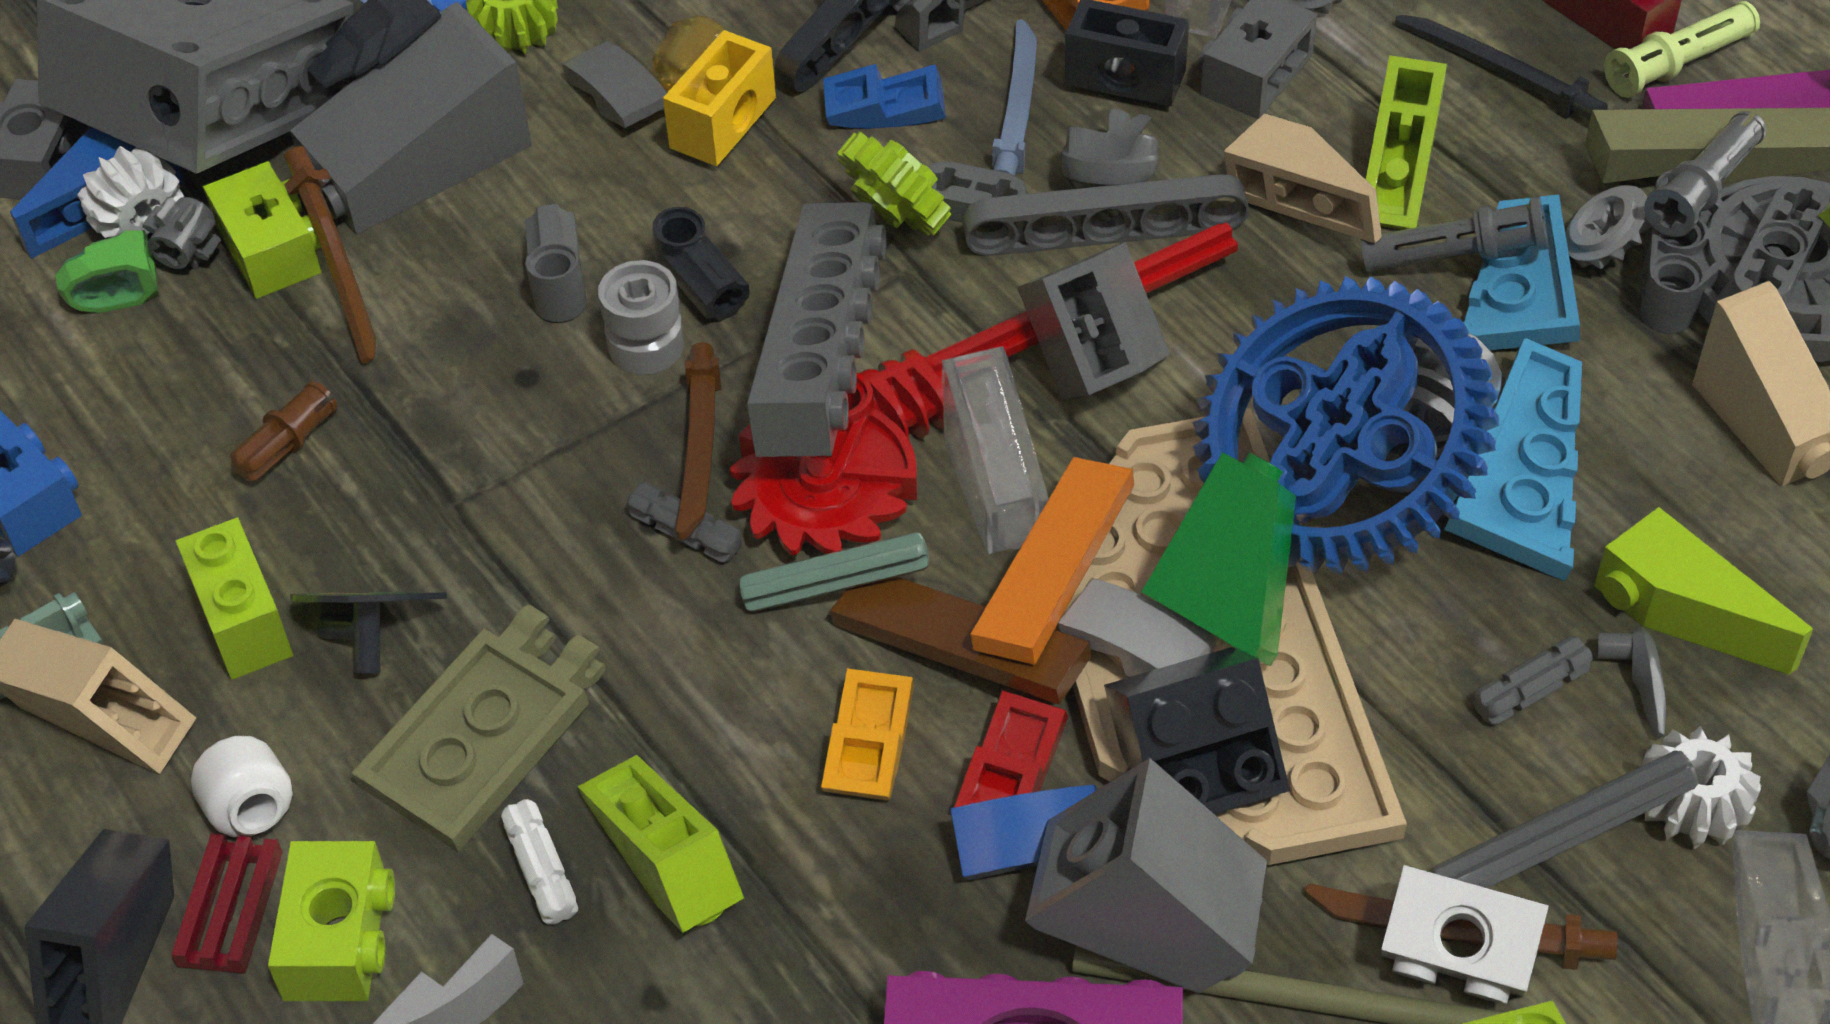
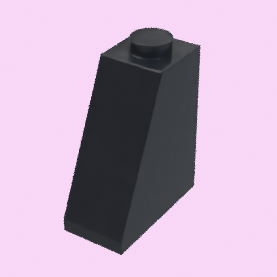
(99, 929)

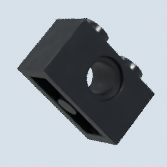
(1126, 52)

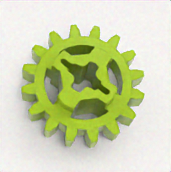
(894, 183)

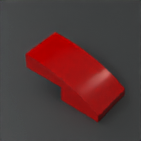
(1014, 750)

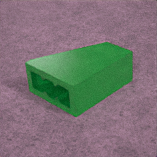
(1232, 557)

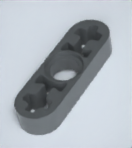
(1778, 230)

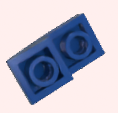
(1008, 830)

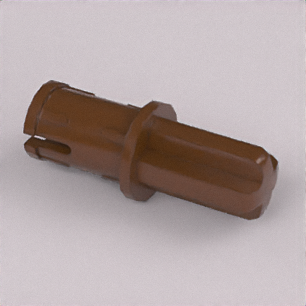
(282, 431)

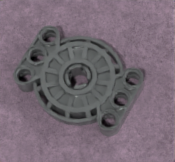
(1694, 271)

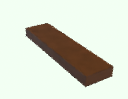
(940, 630)

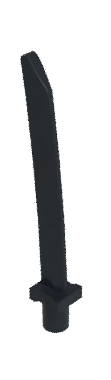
(1570, 97)

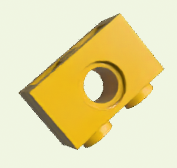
(719, 97)

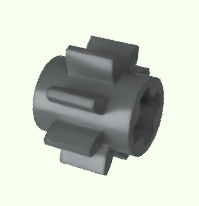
(181, 232)

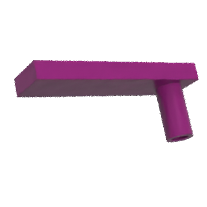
(1773, 91)

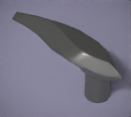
(1645, 670)

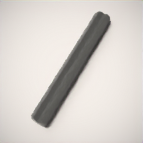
(1573, 822)

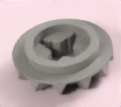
(1607, 226)

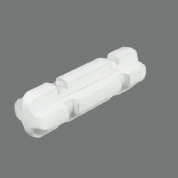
(539, 862)

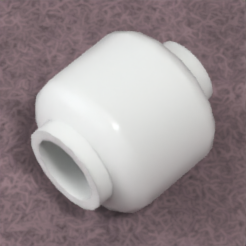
(241, 786)

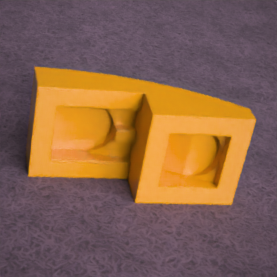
(868, 734)

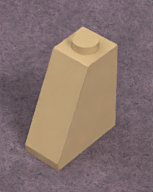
(1766, 384)
(91, 694)

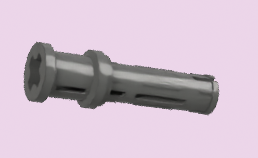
(1698, 182)
(1487, 242)

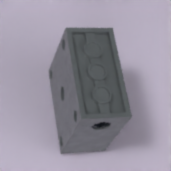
(186, 73)

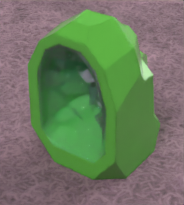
(110, 274)

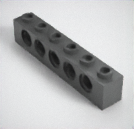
(817, 331)

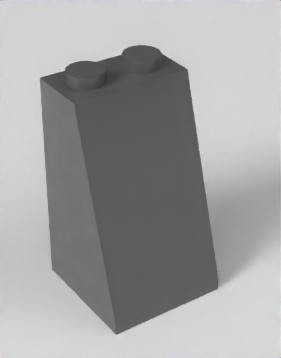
(417, 122)

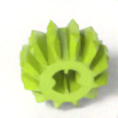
(516, 22)

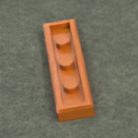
(1052, 561)

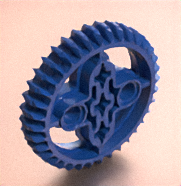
(1366, 393)

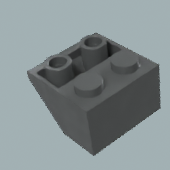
(1094, 322)

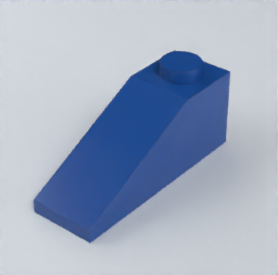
(52, 208)

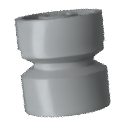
(641, 317)

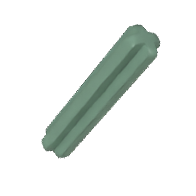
(834, 572)

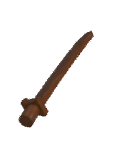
(308, 184)
(702, 383)
(1563, 940)

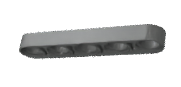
(1080, 205)

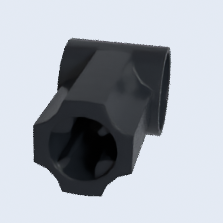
(697, 263)

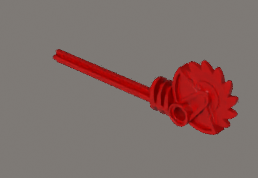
(873, 459)

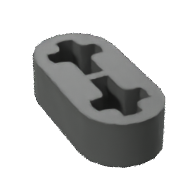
(972, 183)

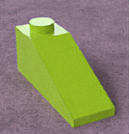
(1405, 138)
(1694, 594)
(664, 843)

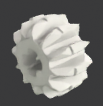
(127, 190)
(1723, 792)

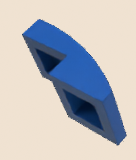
(868, 101)

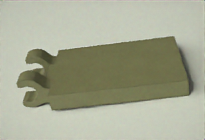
(480, 728)

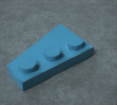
(1526, 290)

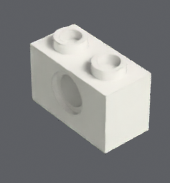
(1507, 923)

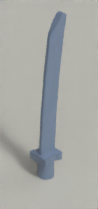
(1009, 151)

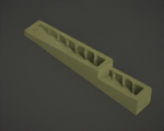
(1657, 140)

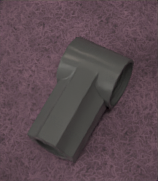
(554, 264)

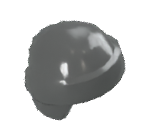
(1111, 157)

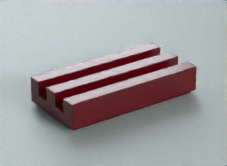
(202, 897)

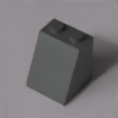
(1150, 881)

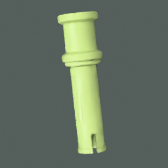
(1663, 54)

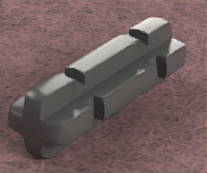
(719, 538)
(1532, 680)

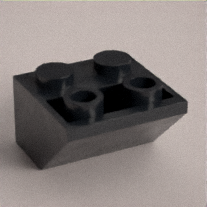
(1204, 727)

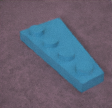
(1527, 496)

